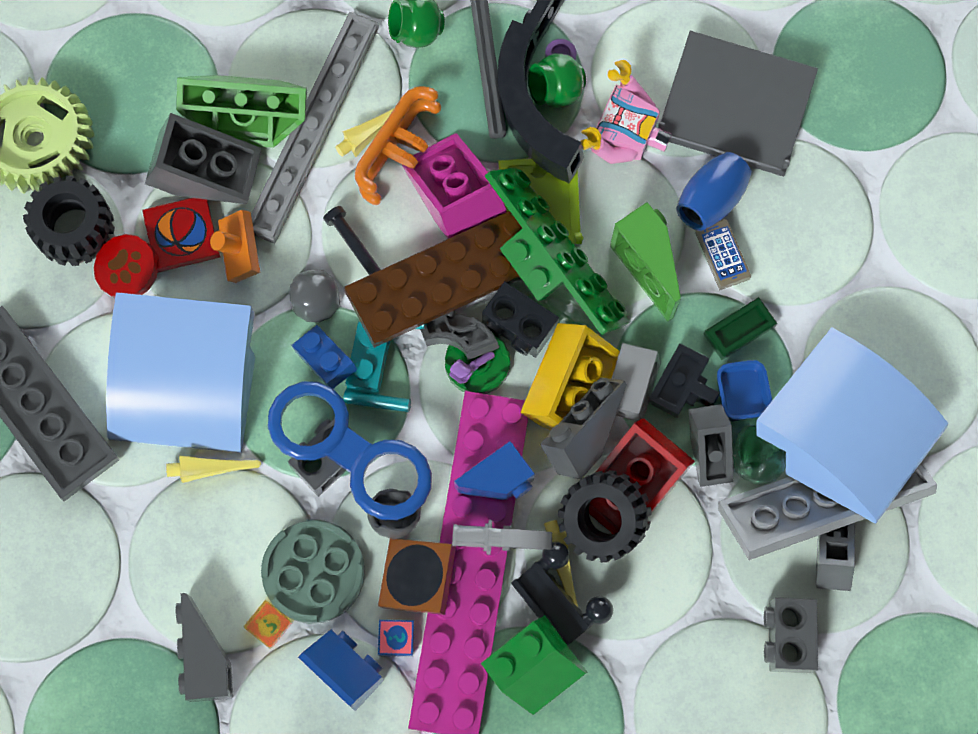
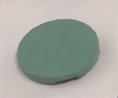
(313, 571)

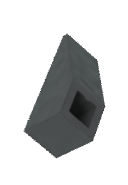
(583, 432)
(205, 664)

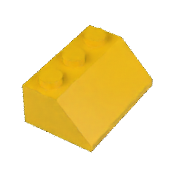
(567, 371)

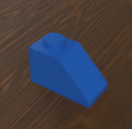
(498, 476)

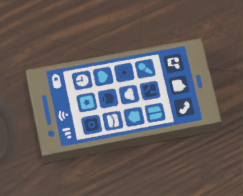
(723, 255)

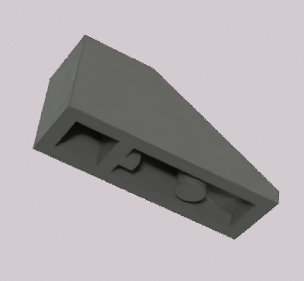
(836, 559)

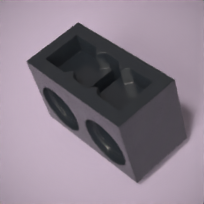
(525, 313)

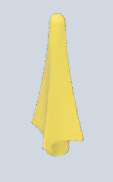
(360, 136)
(195, 468)
(565, 572)

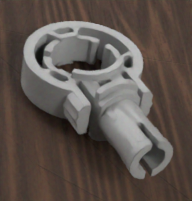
(506, 538)

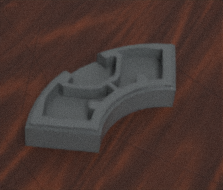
(461, 332)

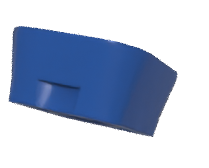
(744, 389)

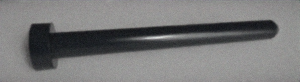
(336, 218)

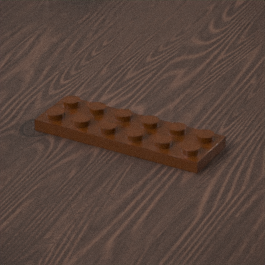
(434, 280)

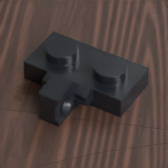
(683, 383)

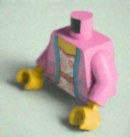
(626, 122)

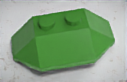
(243, 107)

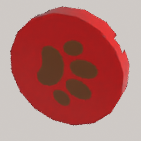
(126, 265)

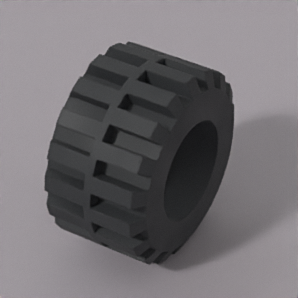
(56, 200)
(585, 534)

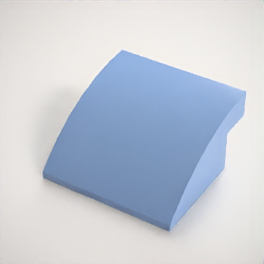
(179, 372)
(851, 425)

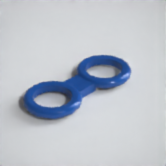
(349, 450)

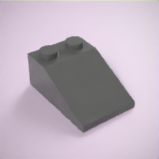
(202, 162)

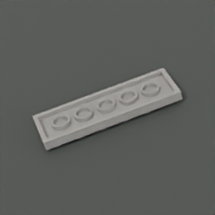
(793, 512)

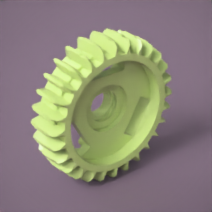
(64, 137)

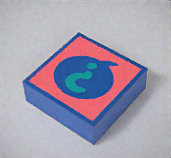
(396, 638)

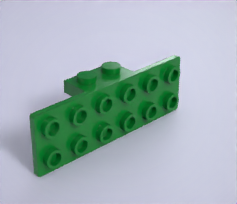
(548, 257)

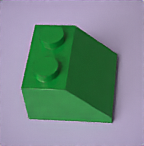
(534, 666)

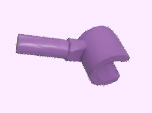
(462, 372)

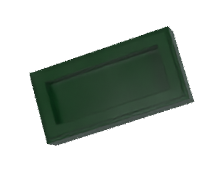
(740, 328)

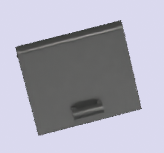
(737, 102)

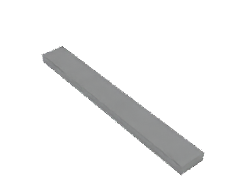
(307, 139)

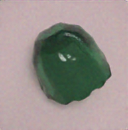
(756, 458)

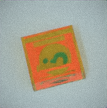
(268, 624)

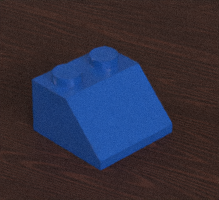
(342, 668)

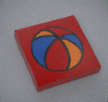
(180, 233)

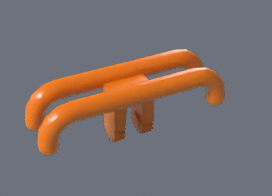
(392, 133)

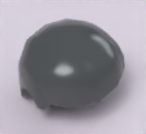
(314, 295)
(393, 528)

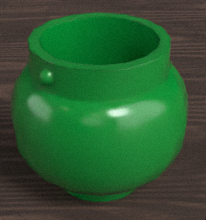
(415, 22)
(556, 81)

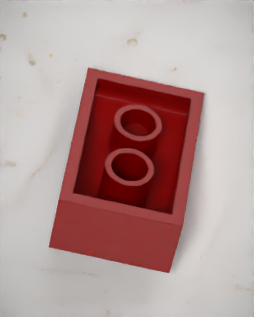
(650, 461)

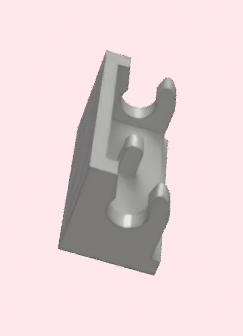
(639, 370)

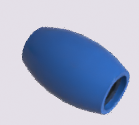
(713, 191)

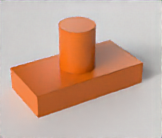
(238, 246)

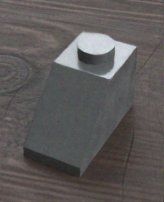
(711, 445)

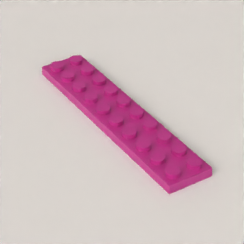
(454, 645)

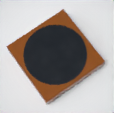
(417, 576)

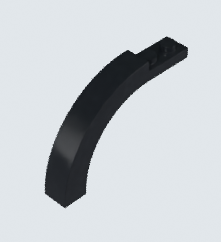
(536, 136)

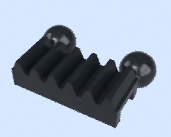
(550, 600)

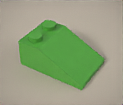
(645, 250)

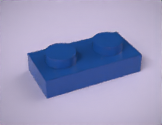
(324, 357)

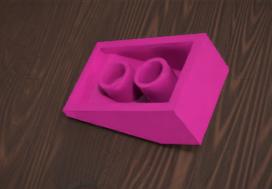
(454, 186)

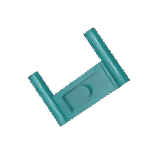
(366, 381)

